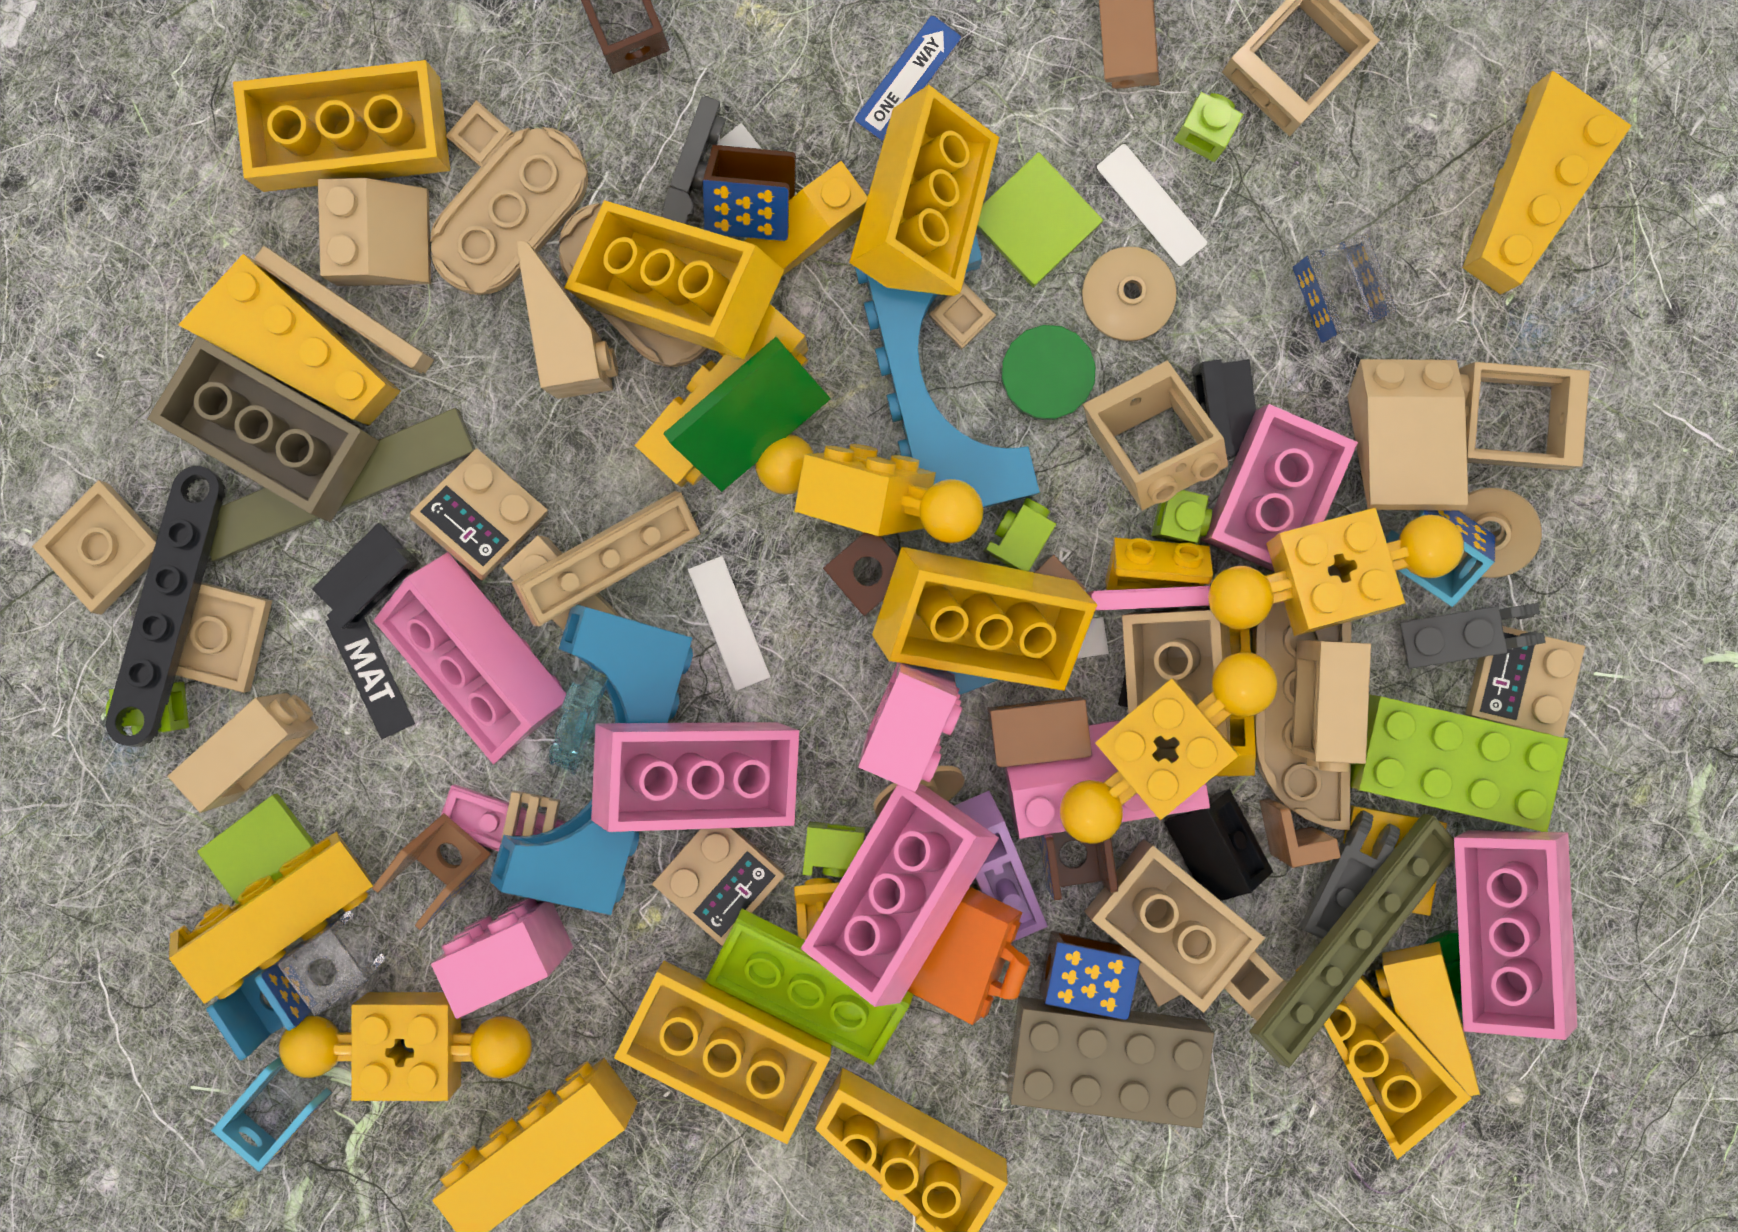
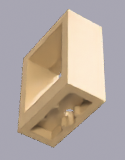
(1268, 90)
(1154, 393)
(1566, 413)
(1331, 703)
(244, 750)

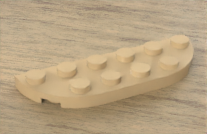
(1308, 792)

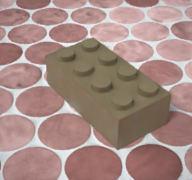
(263, 430)
(1110, 1066)

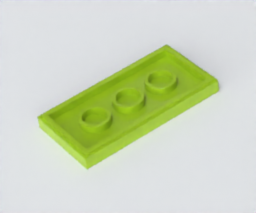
(775, 975)

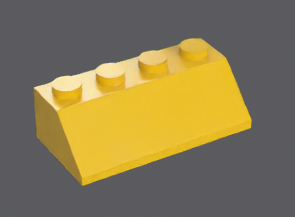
(925, 196)

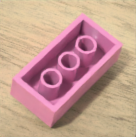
(908, 725)
(694, 775)
(899, 894)
(1516, 933)

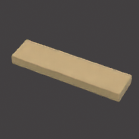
(343, 310)
(605, 558)

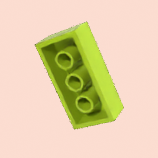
(1460, 763)

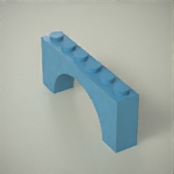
(994, 472)
(580, 860)

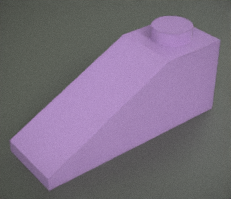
(1002, 872)

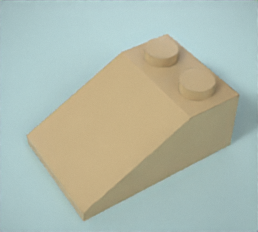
(566, 346)
(1410, 434)
(1175, 646)
(1174, 925)

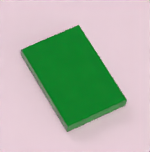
(747, 414)

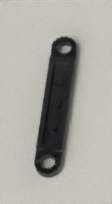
(165, 607)

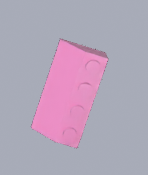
(470, 656)
(1039, 789)

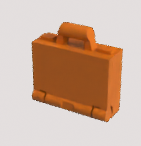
(969, 958)

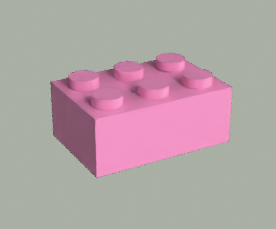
(1277, 483)
(501, 955)

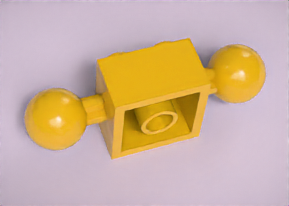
(870, 491)
(1367, 564)
(1240, 686)
(381, 1064)

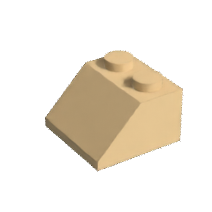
(373, 232)

